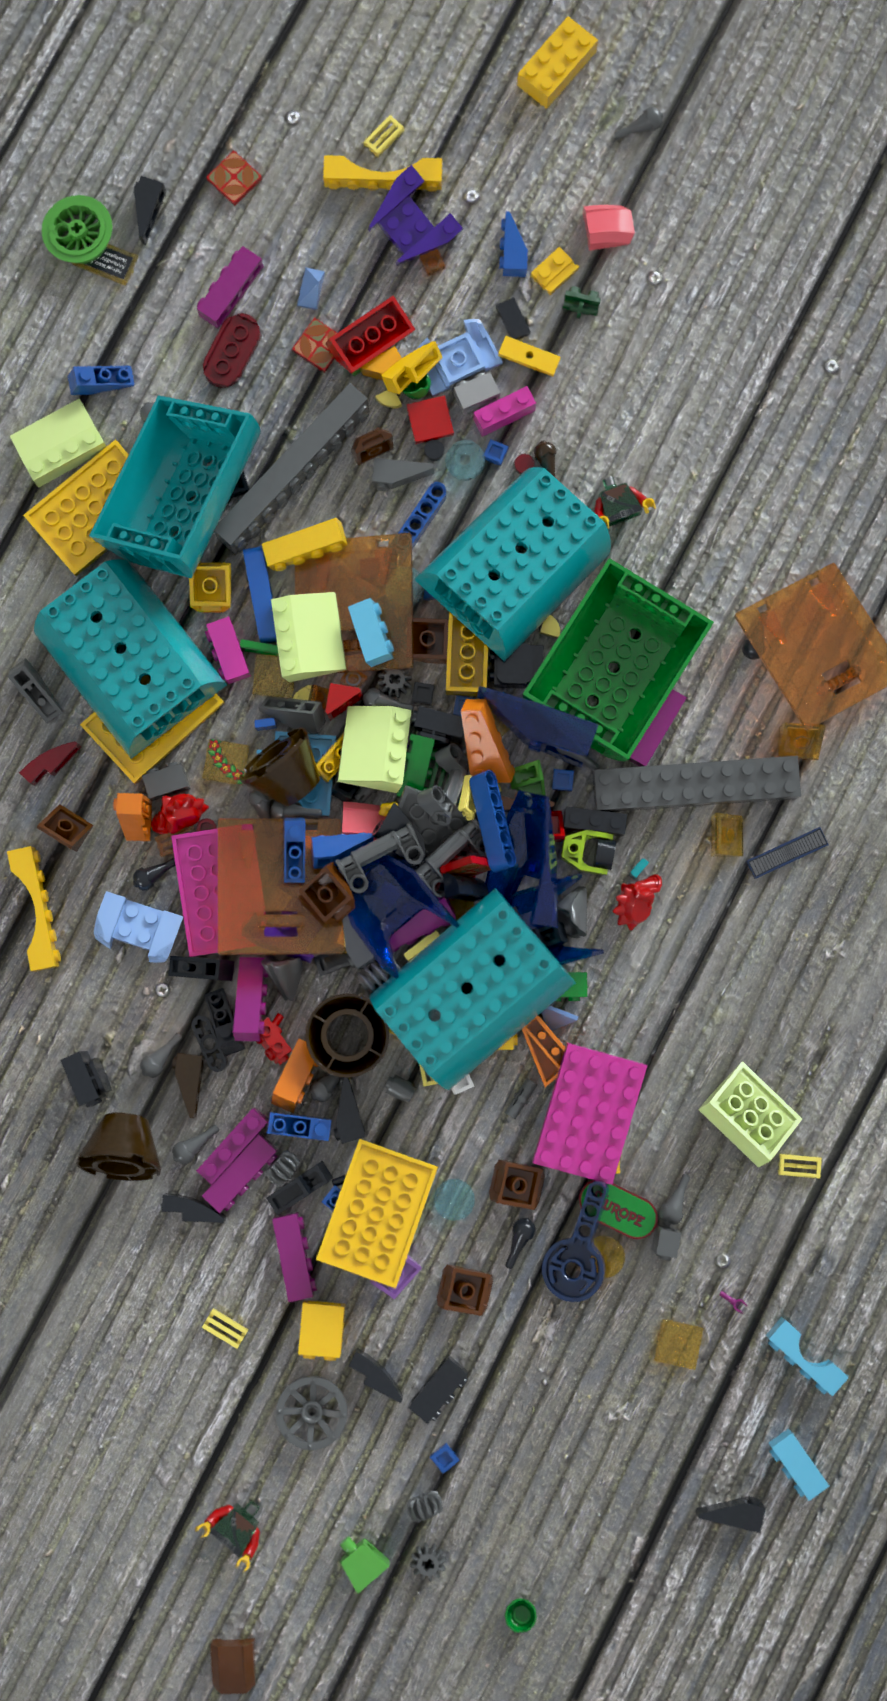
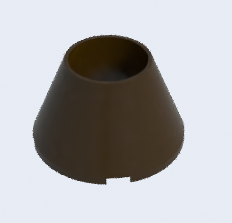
(284, 769)
(319, 1041)
(121, 1149)

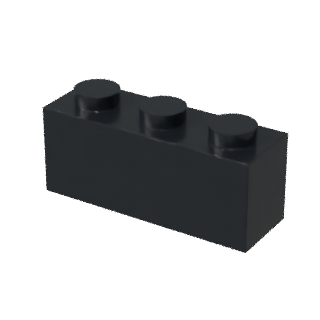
(585, 819)
(438, 1389)

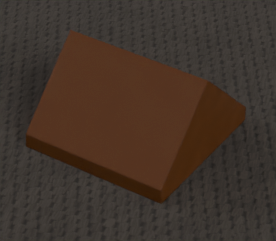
(66, 827)

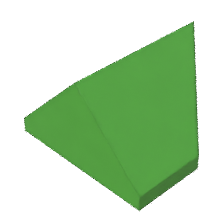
(529, 778)

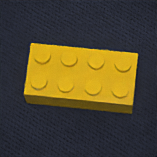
(557, 62)
(465, 660)

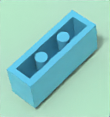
(371, 632)
(797, 1465)

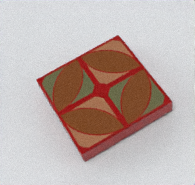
(234, 178)
(312, 345)
(466, 866)

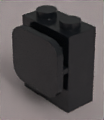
(517, 668)
(438, 726)
(86, 1078)

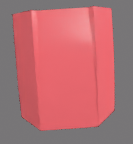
(608, 226)
(360, 818)

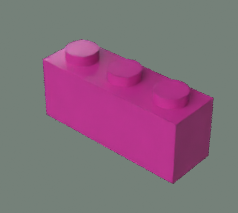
(504, 411)
(227, 650)

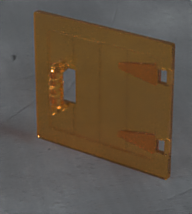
(363, 573)
(811, 633)
(254, 884)

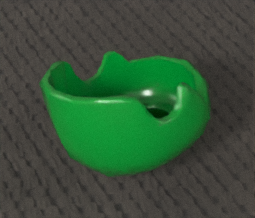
(419, 389)
(520, 1615)

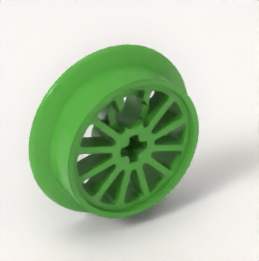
(55, 226)

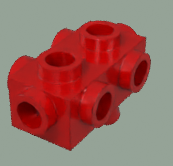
(273, 1042)

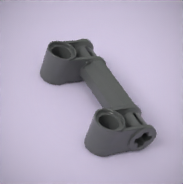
(444, 802)
(467, 835)
(352, 865)

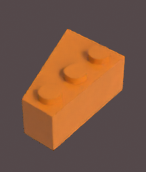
(134, 815)
(544, 1048)
(294, 1078)

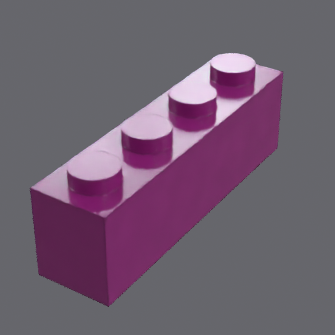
(229, 287)
(657, 729)
(422, 924)
(249, 1000)
(233, 1145)
(240, 1172)
(293, 1256)

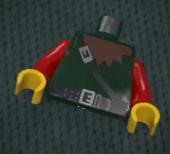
(620, 503)
(235, 1529)

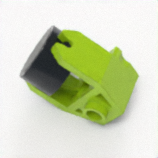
(603, 853)

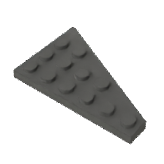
(433, 833)

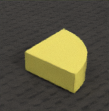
(388, 399)
(550, 627)
(303, 693)

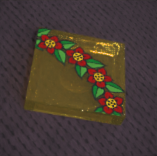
(225, 761)

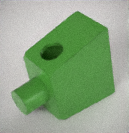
(362, 1562)

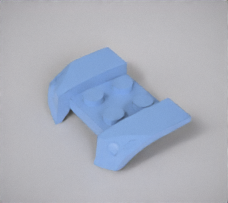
(463, 357)
(137, 926)

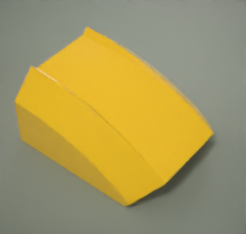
(211, 587)

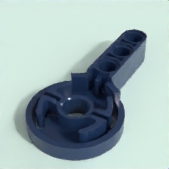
(580, 1252)

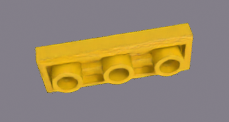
(518, 351)
(330, 761)

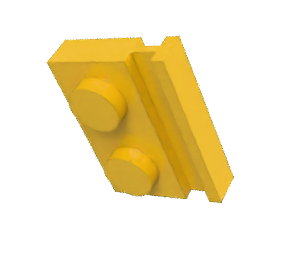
(554, 271)

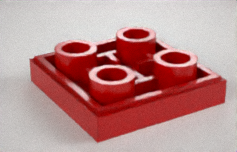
(430, 419)

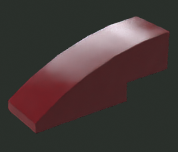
(50, 761)

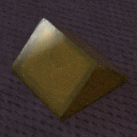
(800, 742)
(726, 835)

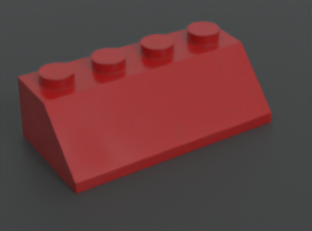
(370, 335)

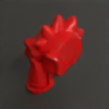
(178, 813)
(636, 901)

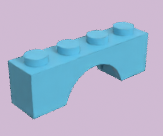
(826, 1373)

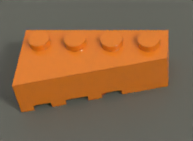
(484, 742)

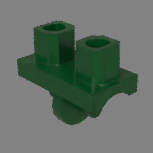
(581, 303)

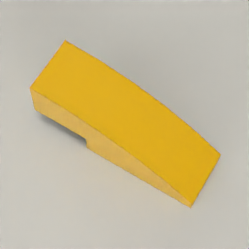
(411, 367)

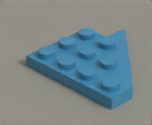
(321, 795)

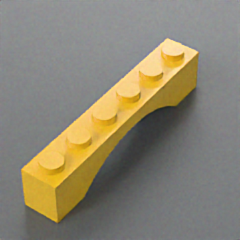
(343, 173)
(42, 950)

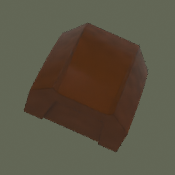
(371, 445)
(329, 895)
(516, 1184)
(464, 1290)
(233, 1665)

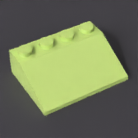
(58, 443)
(308, 635)
(374, 747)
(750, 1115)

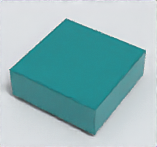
(638, 868)

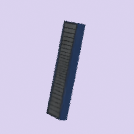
(787, 853)

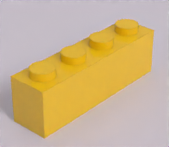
(304, 544)

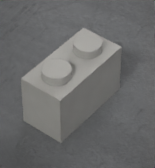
(476, 393)

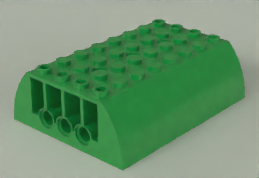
(601, 636)

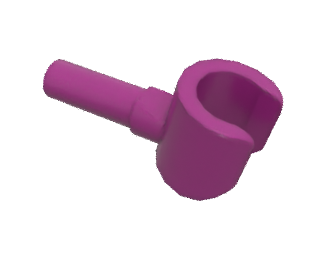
(734, 1302)

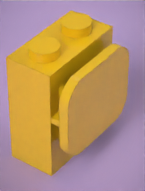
(321, 1329)

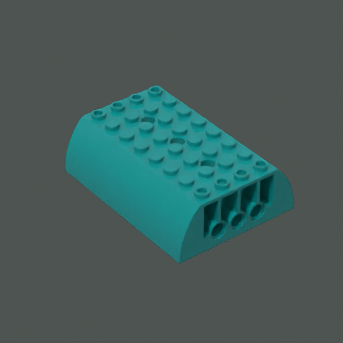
(162, 476)
(528, 583)
(155, 647)
(501, 997)

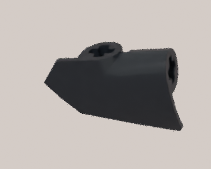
(395, 821)

